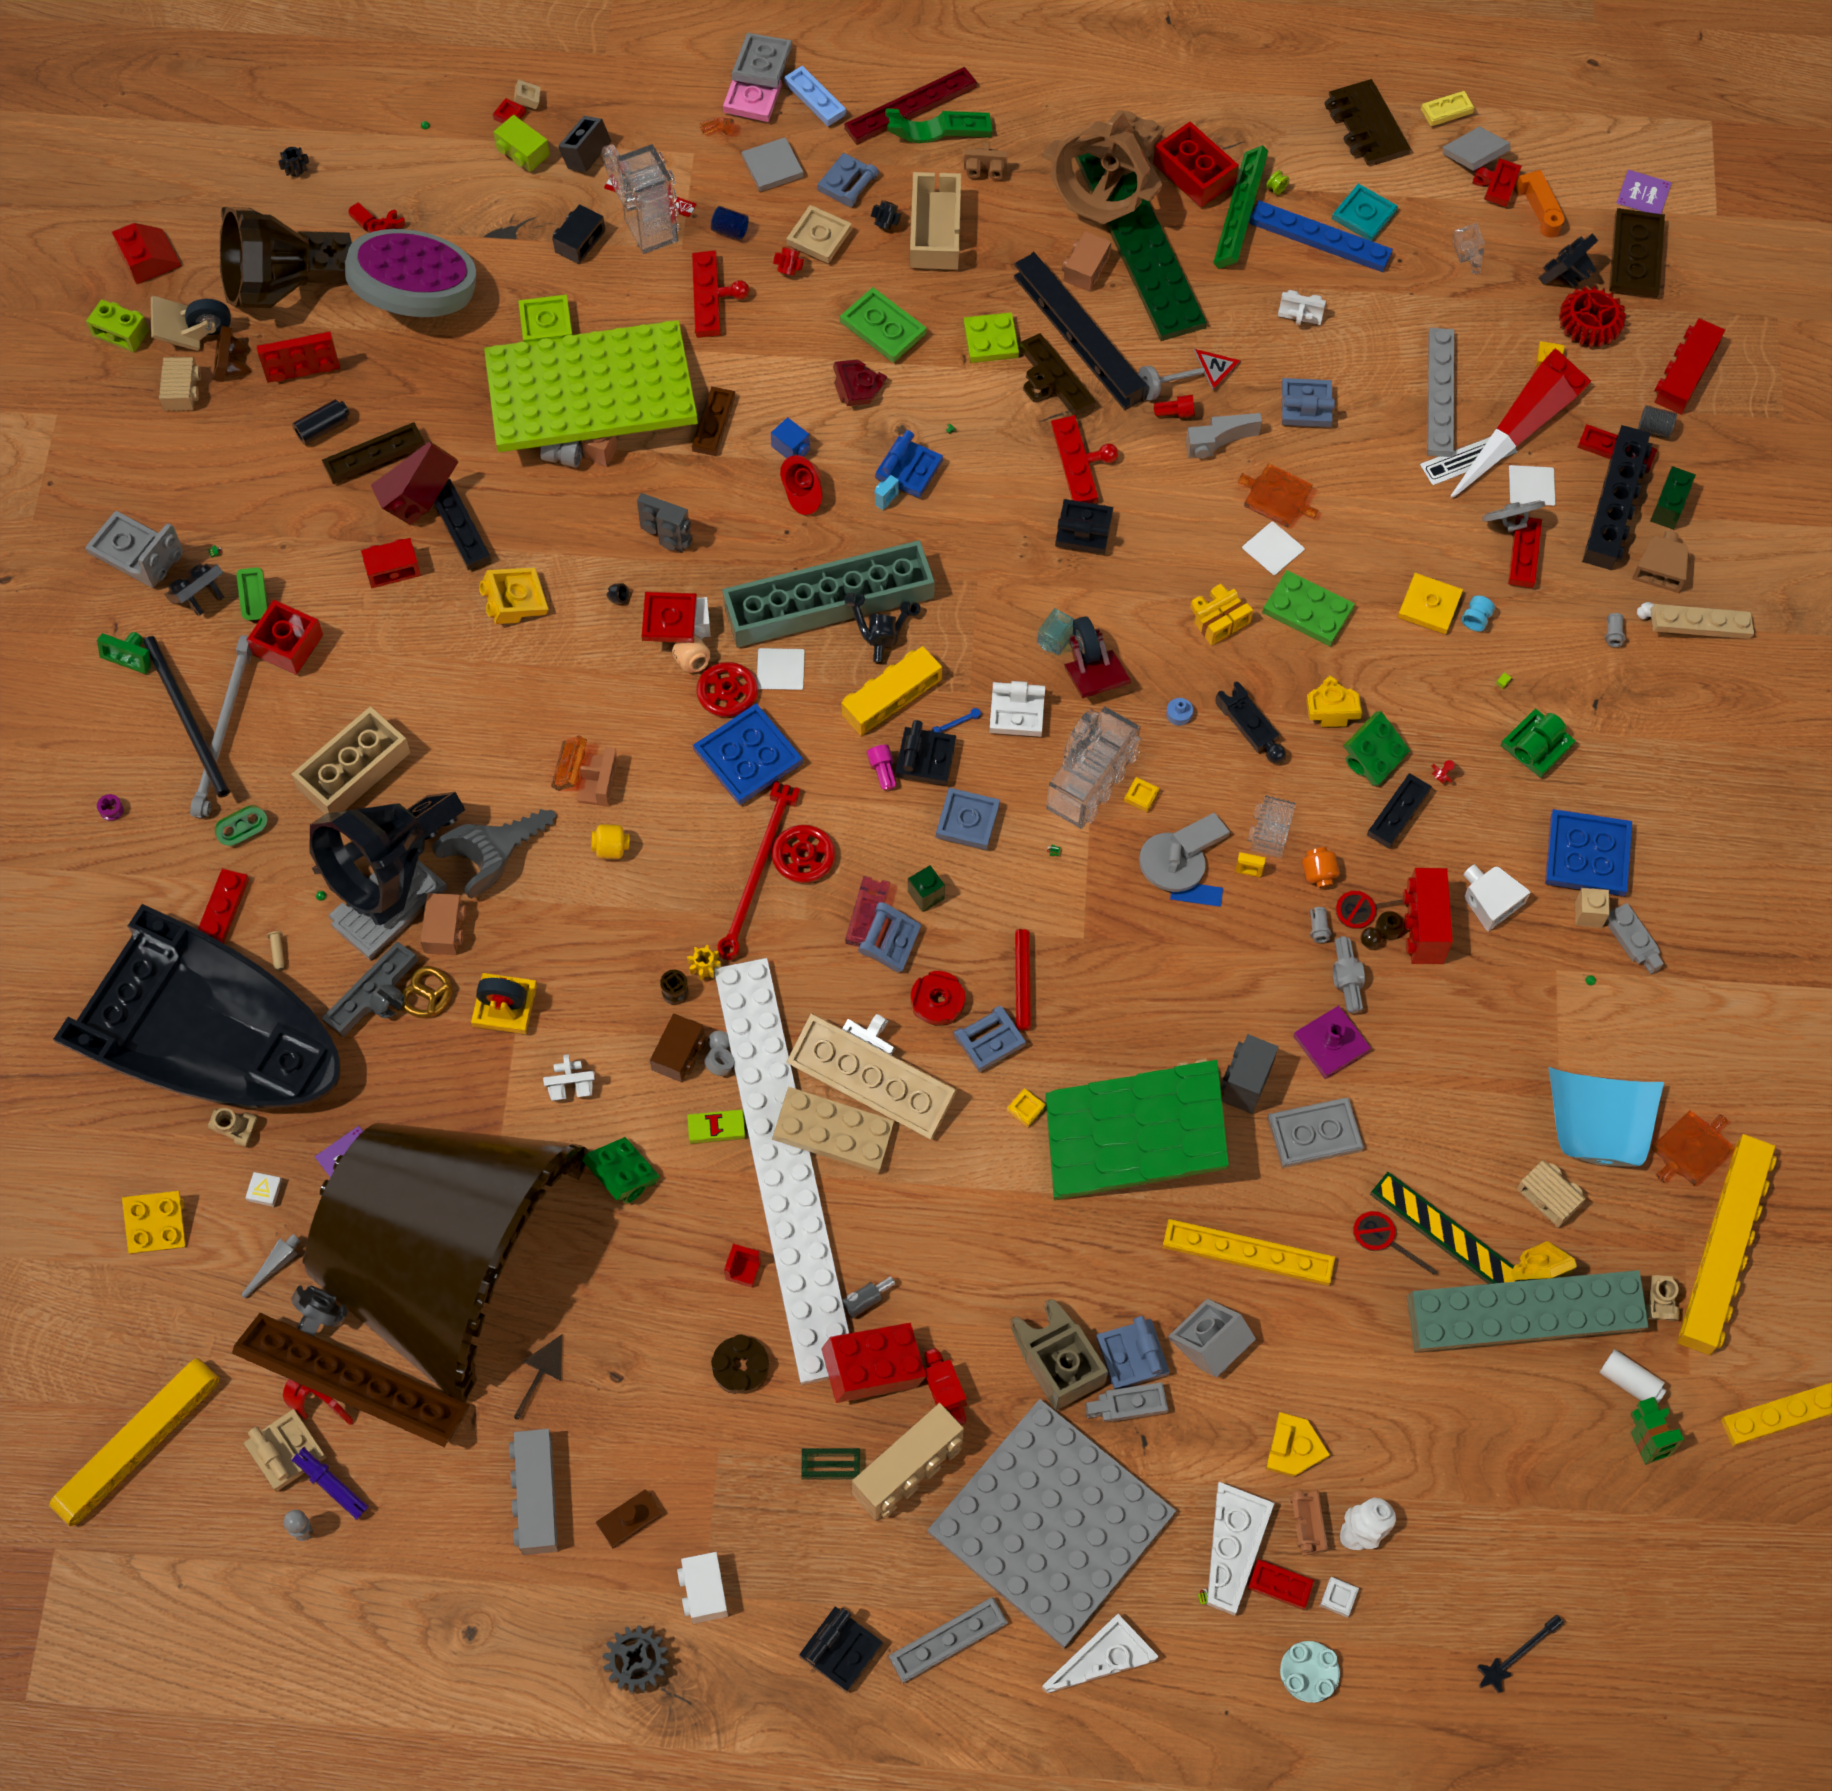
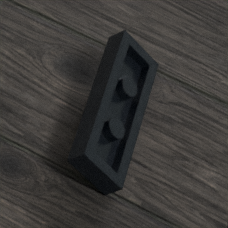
(1399, 810)

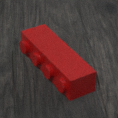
(1689, 365)

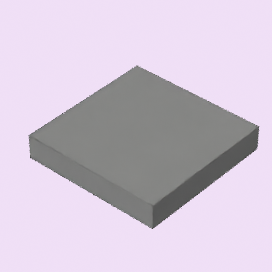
(1476, 148)
(772, 164)

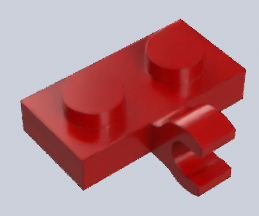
(1500, 181)

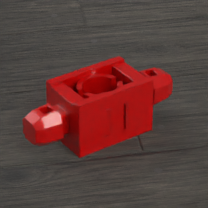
(945, 1385)

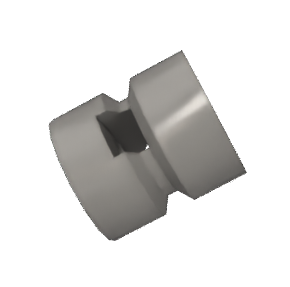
(568, 453)

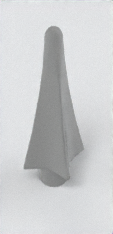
(280, 1255)

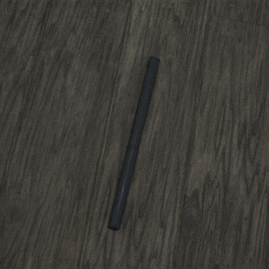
(187, 717)

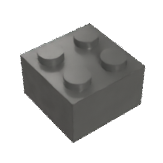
(1248, 1073)

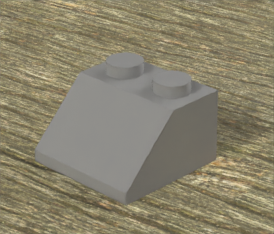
(1212, 1337)

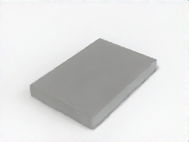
(762, 60)
(1315, 1132)

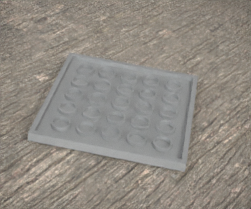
(1051, 1523)

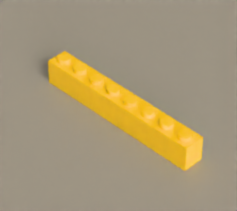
(1726, 1245)

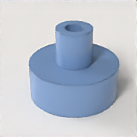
(1179, 711)

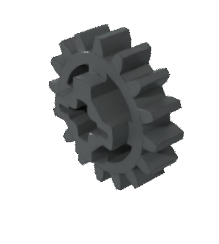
(624, 1652)

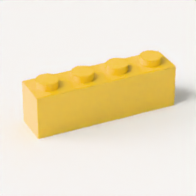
(891, 690)

